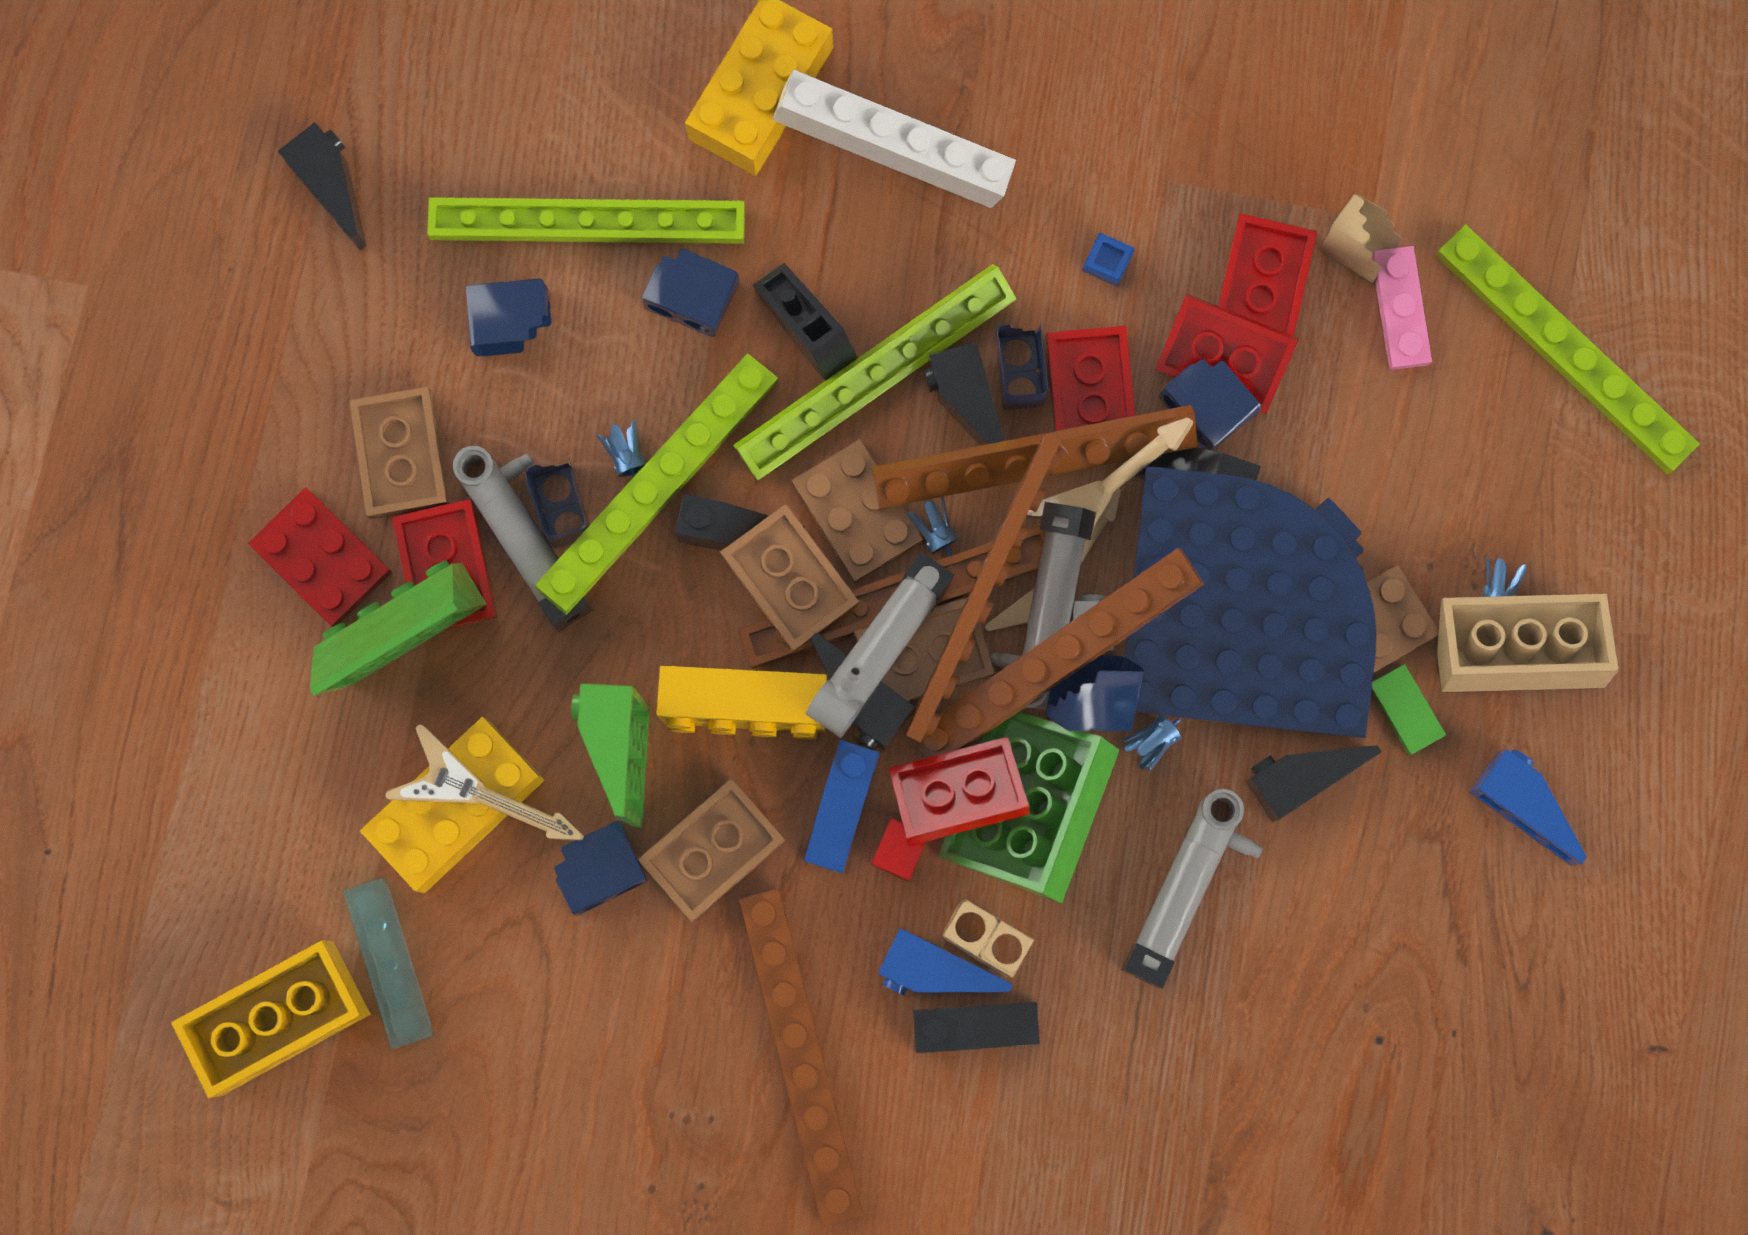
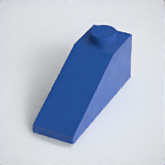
(1525, 800)
(841, 806)
(927, 968)

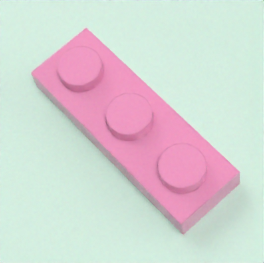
(1401, 308)

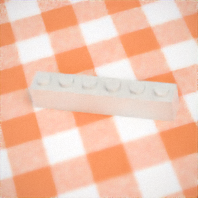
(893, 139)

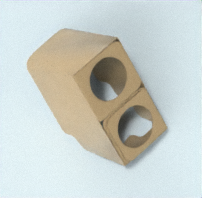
(1357, 234)
(985, 944)

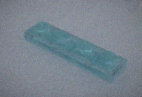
(388, 963)

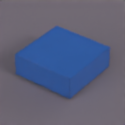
(1108, 259)

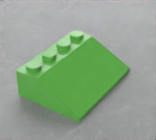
(394, 628)
(616, 736)
(1063, 785)

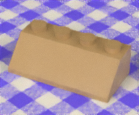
(1525, 643)

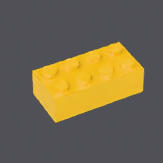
(742, 96)
(738, 700)
(432, 837)
(270, 1018)

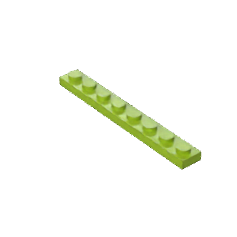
(586, 220)
(1567, 349)
(874, 372)
(656, 484)

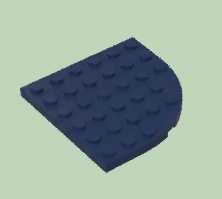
(1281, 616)

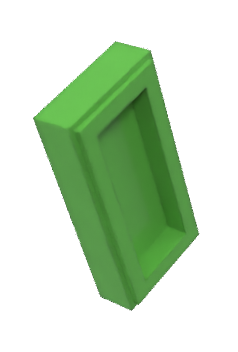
(1406, 710)

